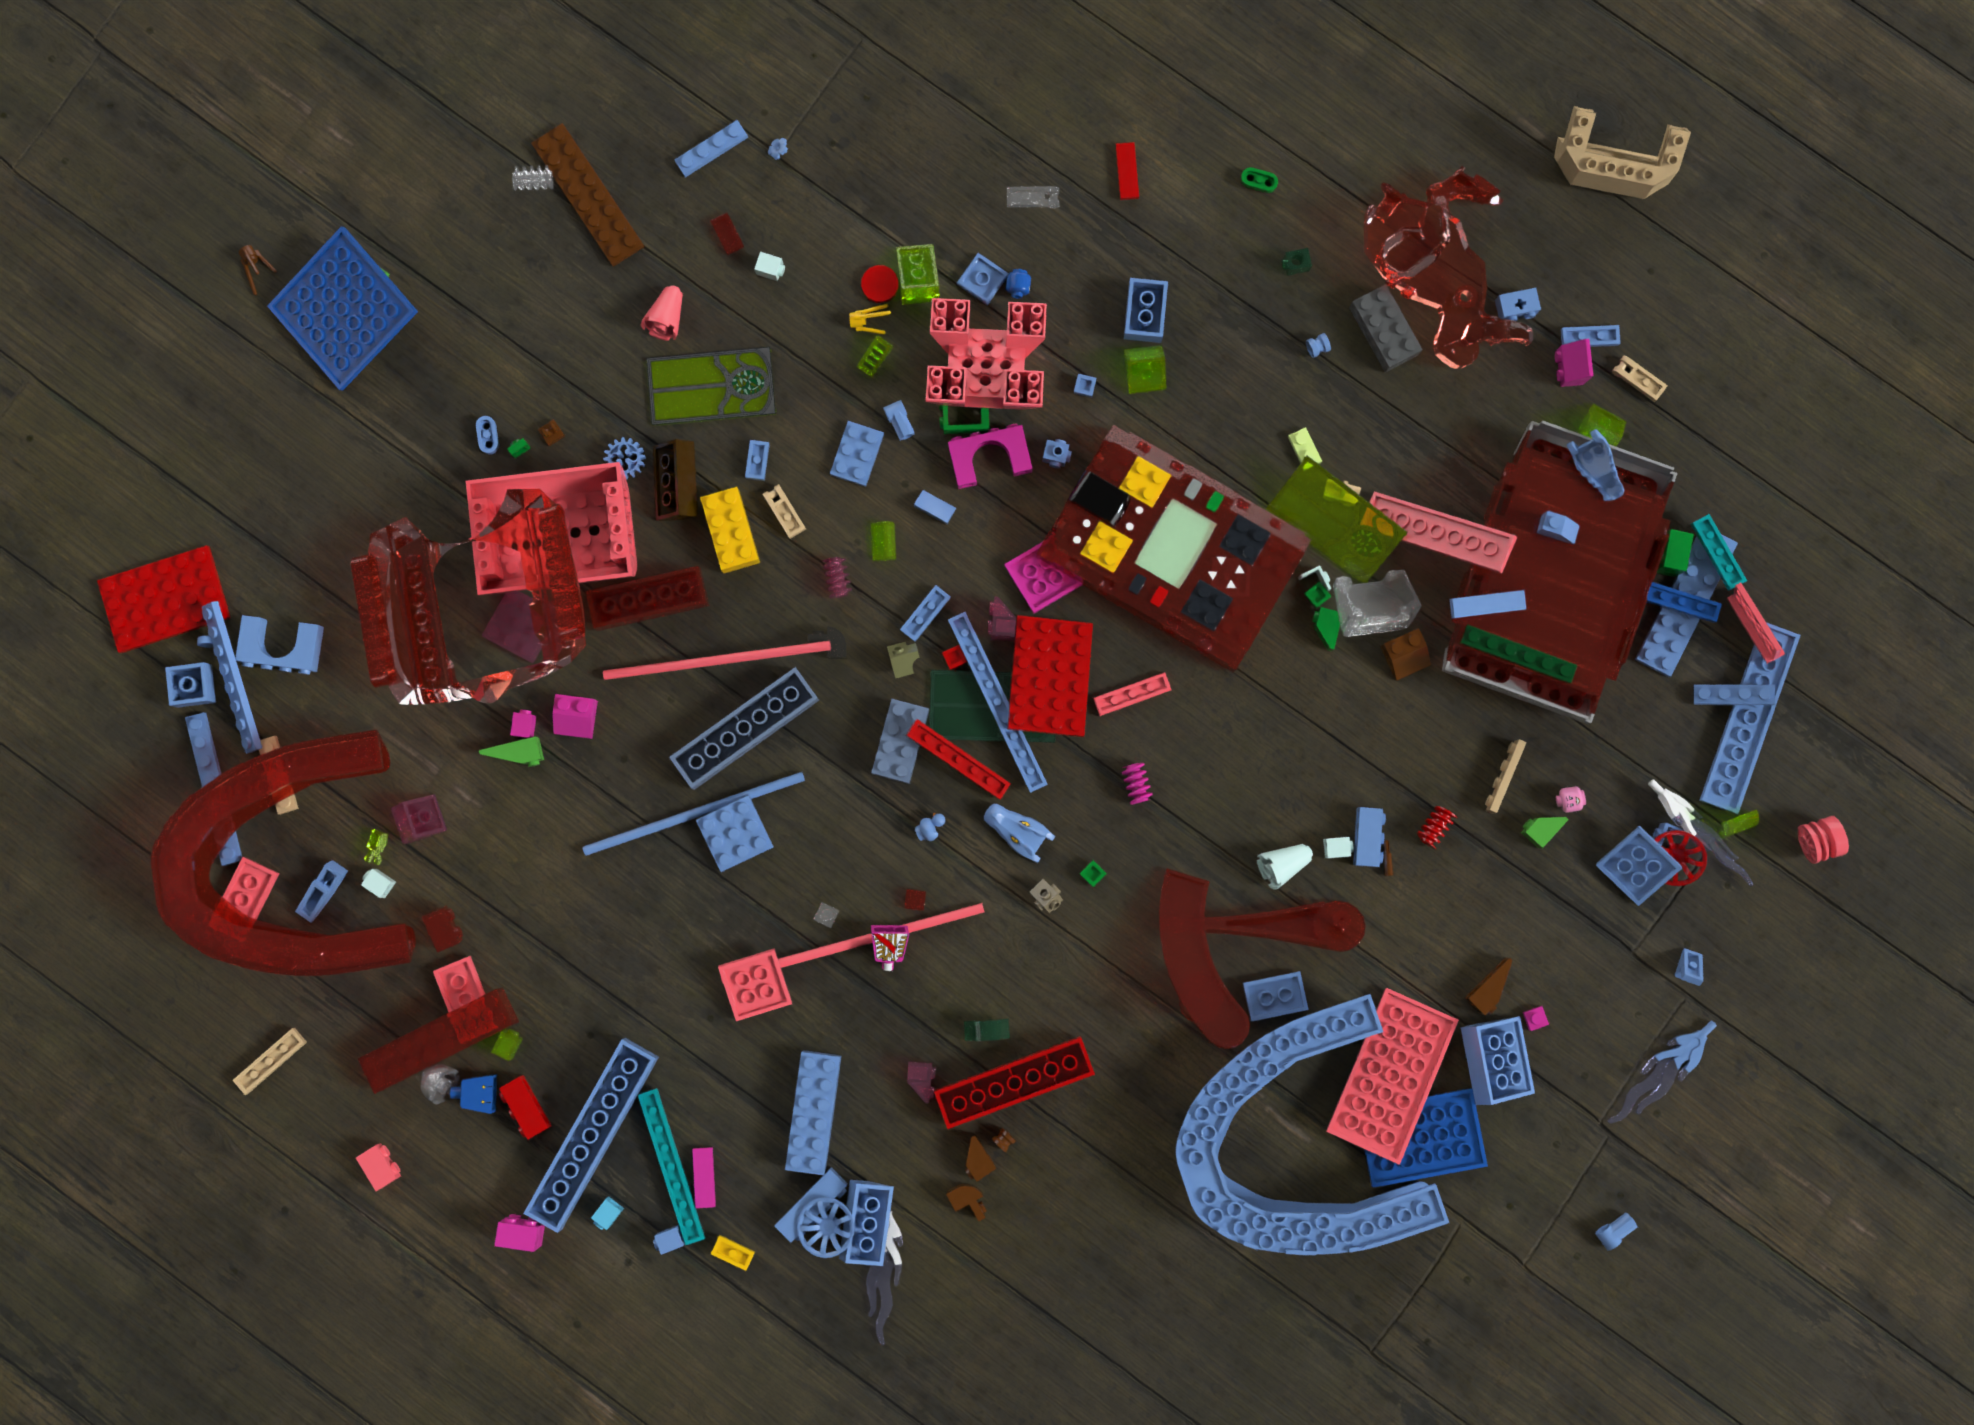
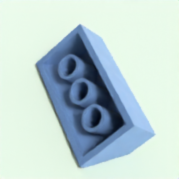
(871, 1210)

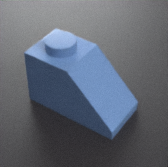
(1558, 527)

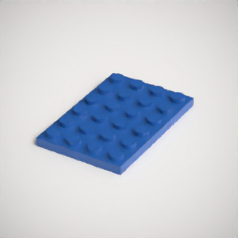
(1442, 1143)

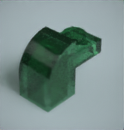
(986, 1030)

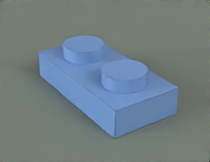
(757, 460)

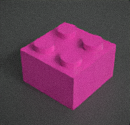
(519, 1233)

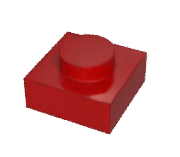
(954, 657)

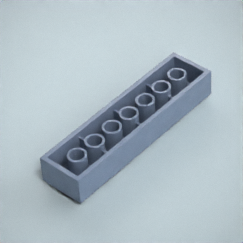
(744, 728)

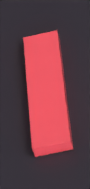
(1132, 694)

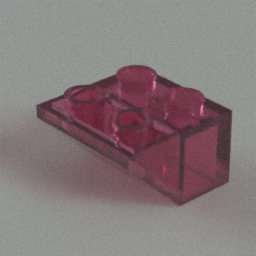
(1003, 621)

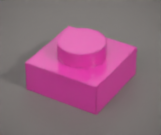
(1535, 1018)

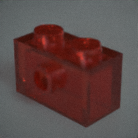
(442, 928)

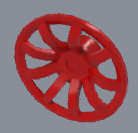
(1681, 855)

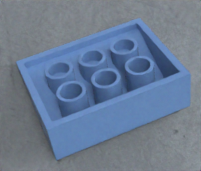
(1497, 1061)

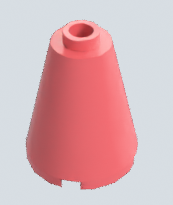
(664, 314)

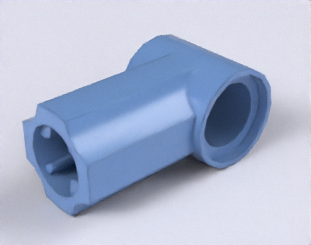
(898, 417)
(1611, 1234)

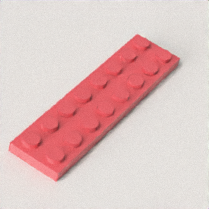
(1448, 533)

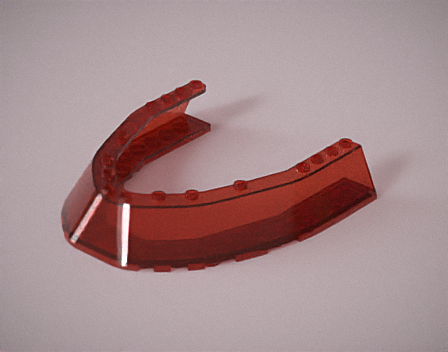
(208, 820)

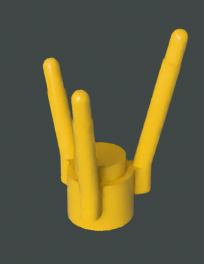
(858, 318)

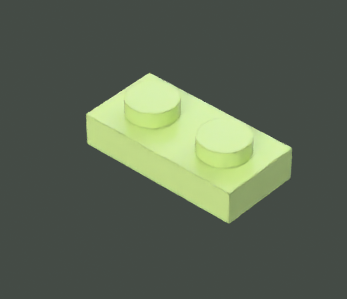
(1304, 445)

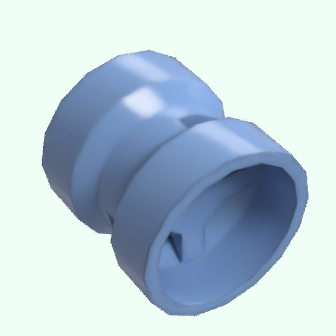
(1318, 345)

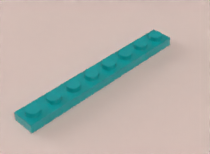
(671, 1166)

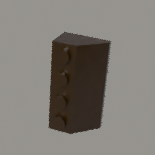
(675, 480)

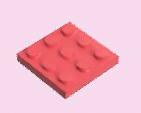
(755, 984)

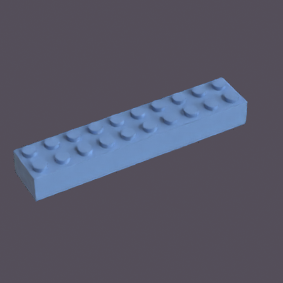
(591, 1135)

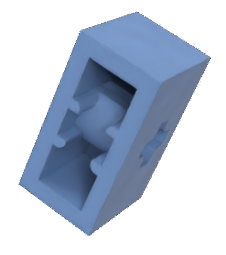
(1527, 299)

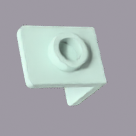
(1323, 577)

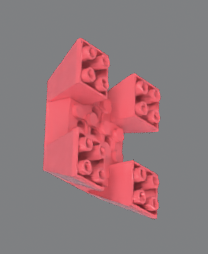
(986, 349)

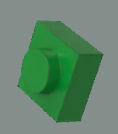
(518, 447)
(1317, 595)
(1093, 873)

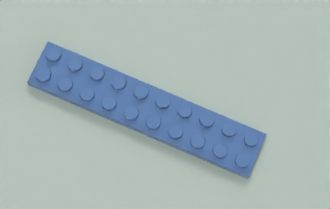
(1747, 728)

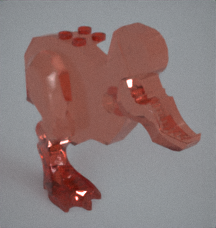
(1409, 229)

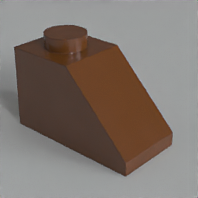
(978, 1161)

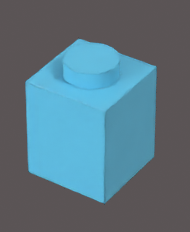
(607, 1213)

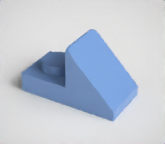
(1690, 967)

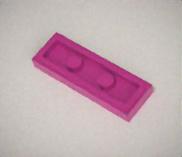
(704, 1177)

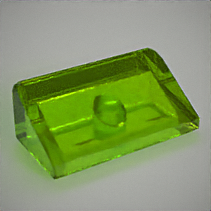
(883, 541)

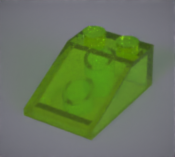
(917, 274)

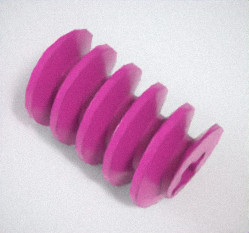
(1136, 783)

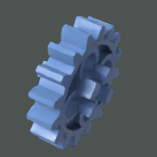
(632, 449)

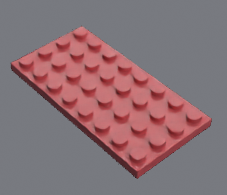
(1392, 1077)

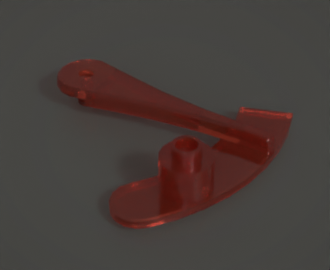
(1189, 963)

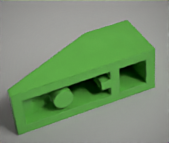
(523, 751)

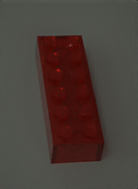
(647, 598)

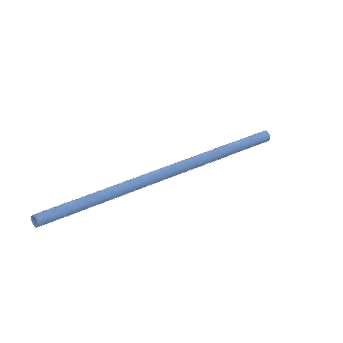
(691, 814)

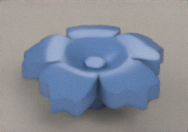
(778, 147)

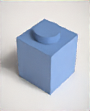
(668, 1240)

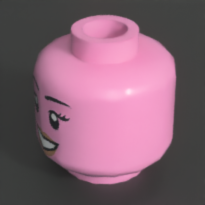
(1571, 799)

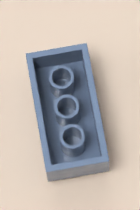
(896, 751)

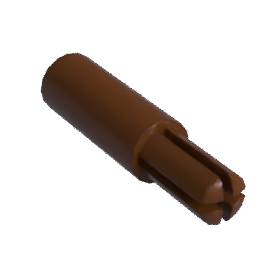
(1387, 859)

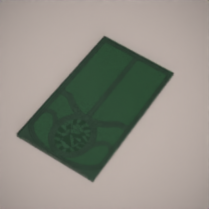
(962, 711)

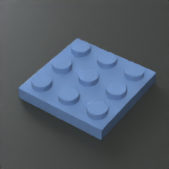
(734, 833)
(1639, 865)

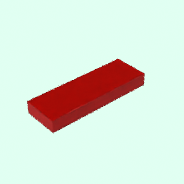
(1127, 171)

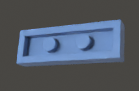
(1597, 335)
(925, 613)

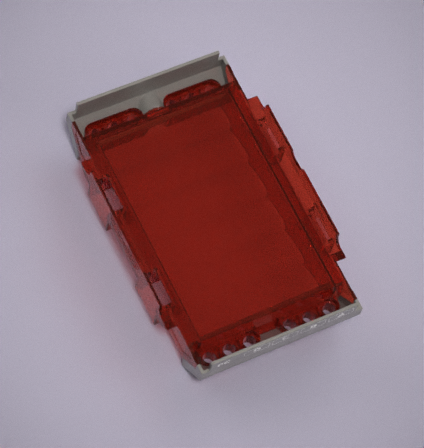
(1579, 595)

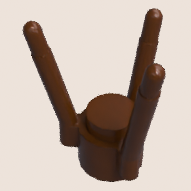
(249, 256)

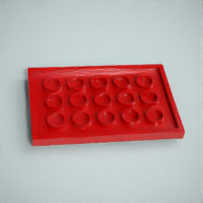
(161, 598)
(1050, 676)

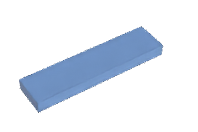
(1487, 604)

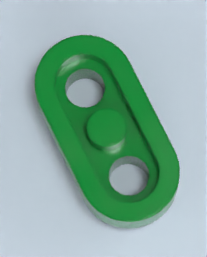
(1259, 179)

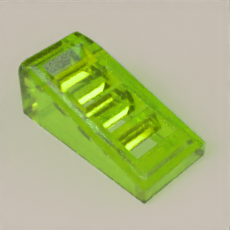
(878, 339)

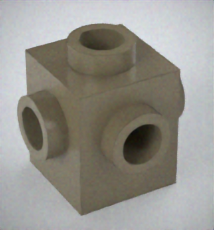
(1046, 896)

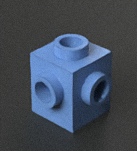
(1057, 446)

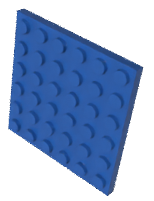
(342, 308)

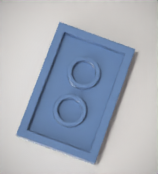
(857, 453)
(1275, 996)

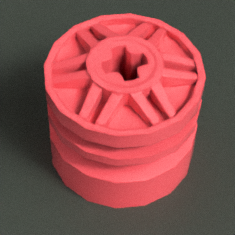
(1823, 839)

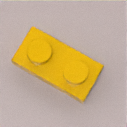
(732, 1252)

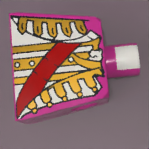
(889, 944)

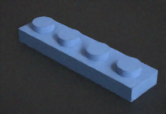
(711, 148)
(1734, 694)

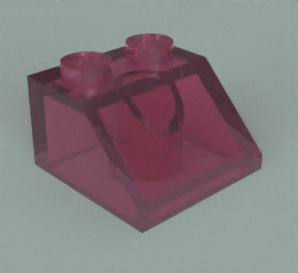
(418, 819)

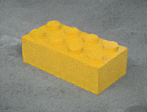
(730, 530)

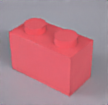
(378, 1166)

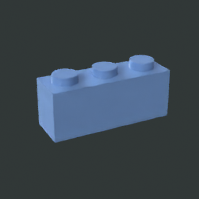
(1368, 837)

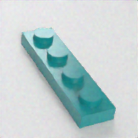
(1718, 552)

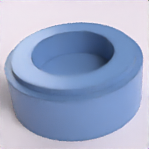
(204, 641)

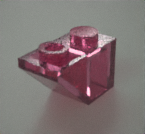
(920, 1079)

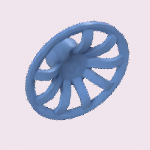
(827, 1227)

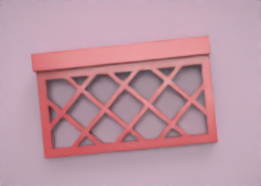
(1755, 624)

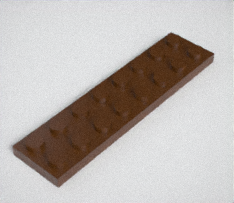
(588, 194)

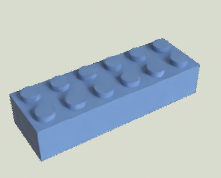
(813, 1112)

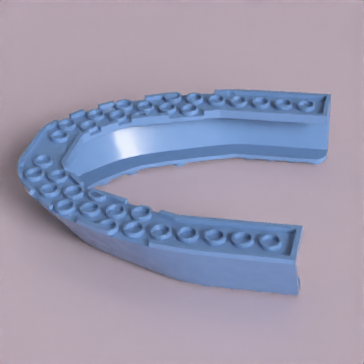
(1281, 1224)

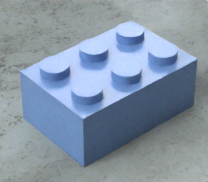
(1145, 310)

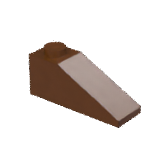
(1489, 990)

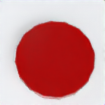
(879, 284)

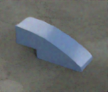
(321, 890)

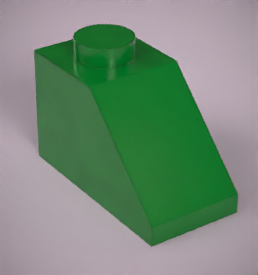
(1327, 626)

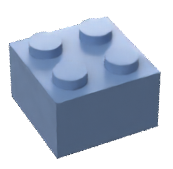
(190, 685)

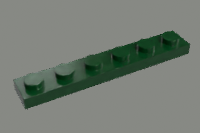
(1518, 654)

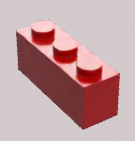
(524, 1107)

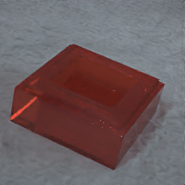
(915, 899)

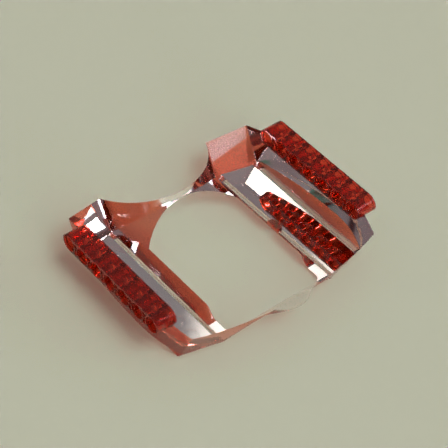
(403, 614)

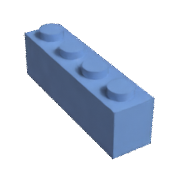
(829, 1186)

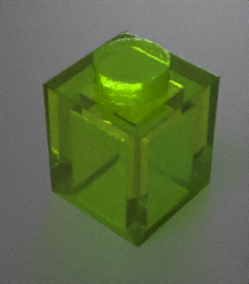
(507, 1044)

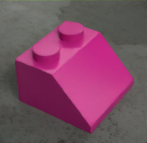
(1574, 363)
(574, 716)

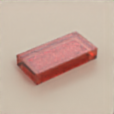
(727, 233)

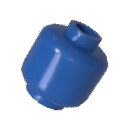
(1018, 283)

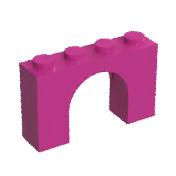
(1010, 439)

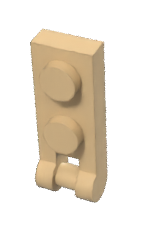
(1639, 378)
(784, 512)

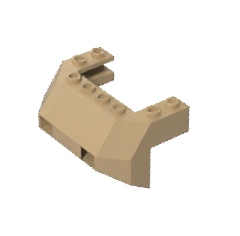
(1615, 168)

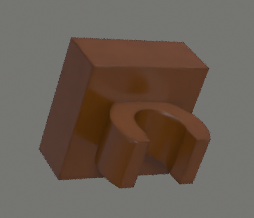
(551, 432)

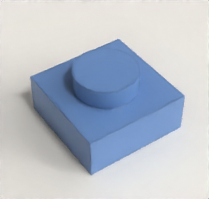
(1085, 385)

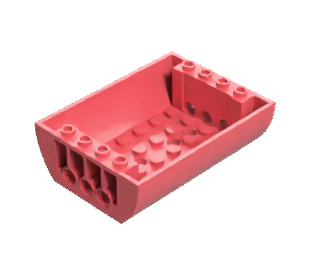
(589, 498)

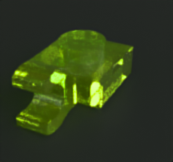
(376, 844)

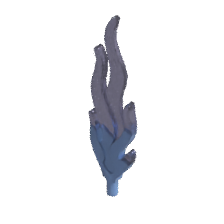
(1667, 1066)

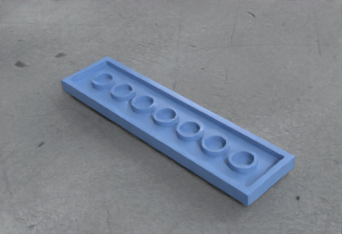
(1672, 628)

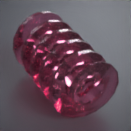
(837, 577)

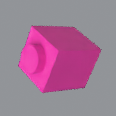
(523, 724)

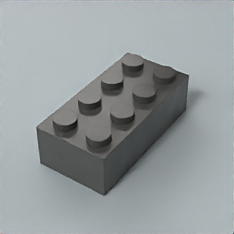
(1385, 328)

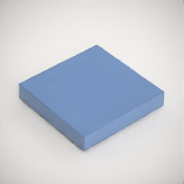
(982, 279)

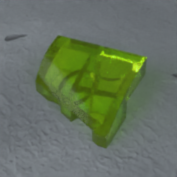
(1739, 824)

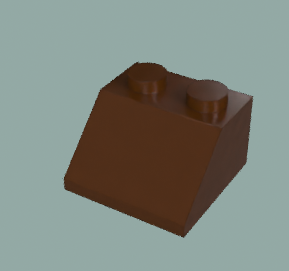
(1406, 654)

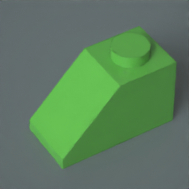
(1541, 830)

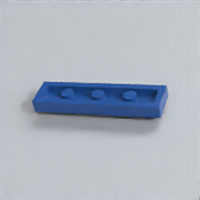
(1683, 602)

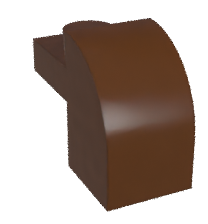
(967, 1195)

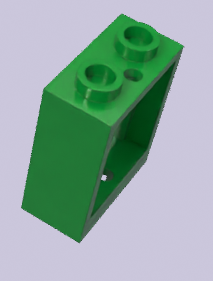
(960, 429)

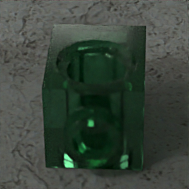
(1304, 259)

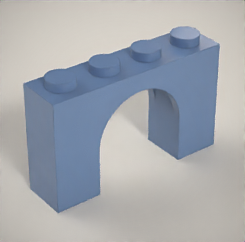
(253, 651)

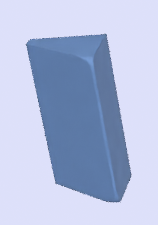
(934, 507)

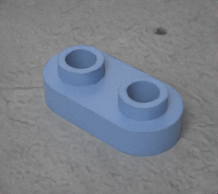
(486, 436)

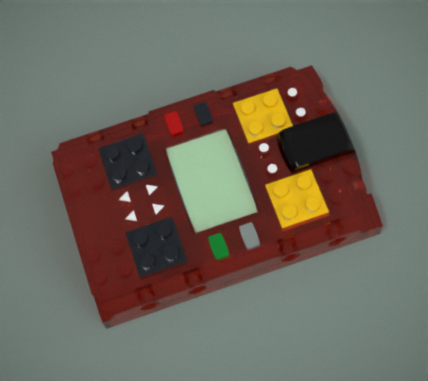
(1174, 547)

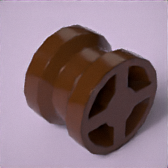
(1004, 1139)

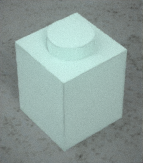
(769, 266)
(1338, 847)
(377, 883)

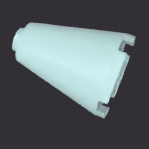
(1283, 864)

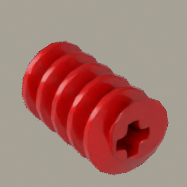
(1435, 826)

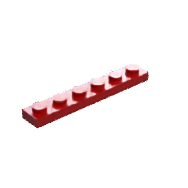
(957, 759)

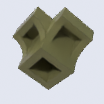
(902, 658)

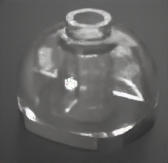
(438, 1081)

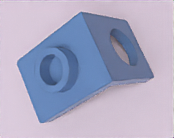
(1663, 827)

